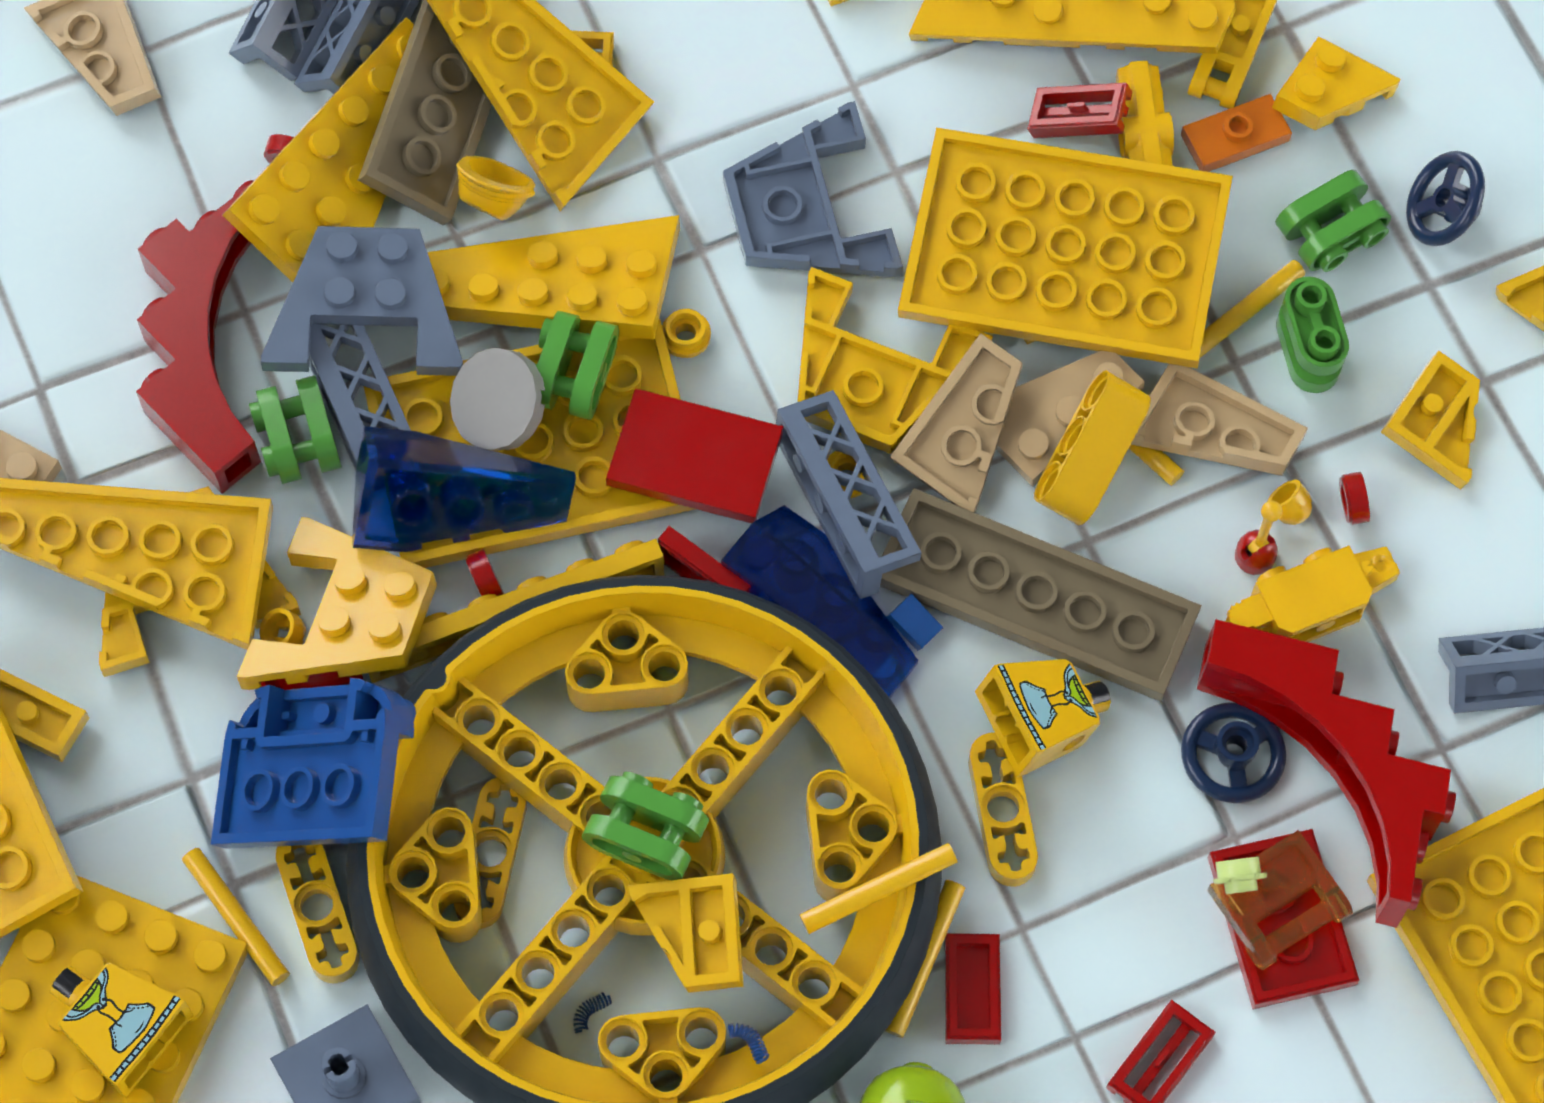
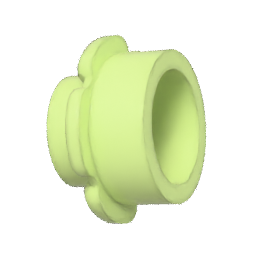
(1239, 874)

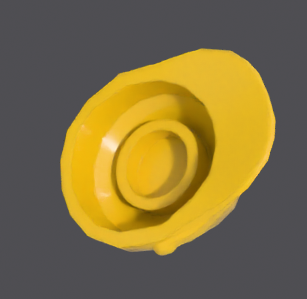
(493, 186)

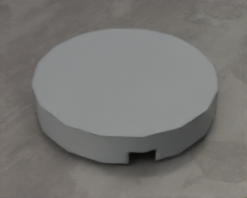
(497, 399)

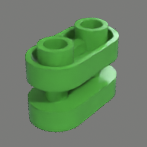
(1330, 245)
(1312, 334)
(559, 340)
(282, 455)
(633, 798)

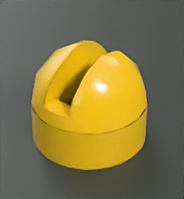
(1294, 500)
(284, 620)

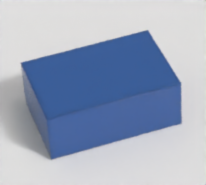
(914, 622)

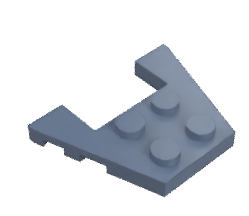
(786, 210)
(364, 280)

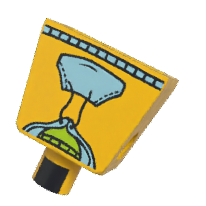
(1040, 710)
(119, 1021)

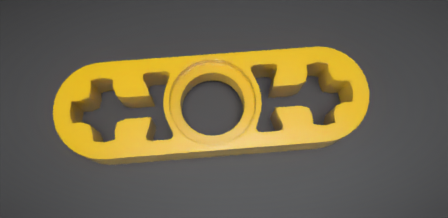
(514, 818)
(995, 849)
(342, 937)

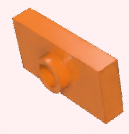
(1235, 133)

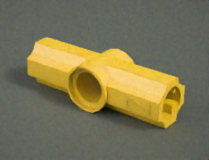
(1148, 127)

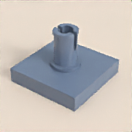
(345, 1065)

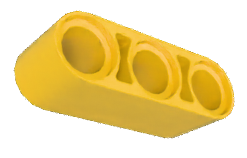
(1092, 448)

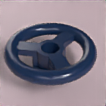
(1450, 200)
(1241, 735)

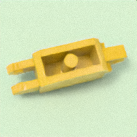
(1317, 595)

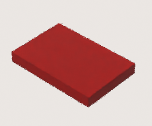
(694, 456)
(1308, 967)

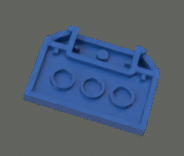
(311, 766)

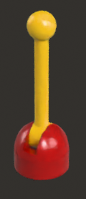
(1259, 543)

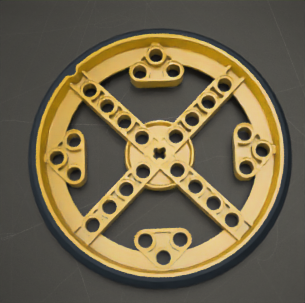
(669, 620)

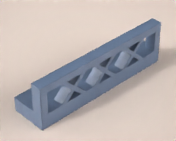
(264, 25)
(349, 39)
(340, 399)
(829, 501)
(1499, 672)

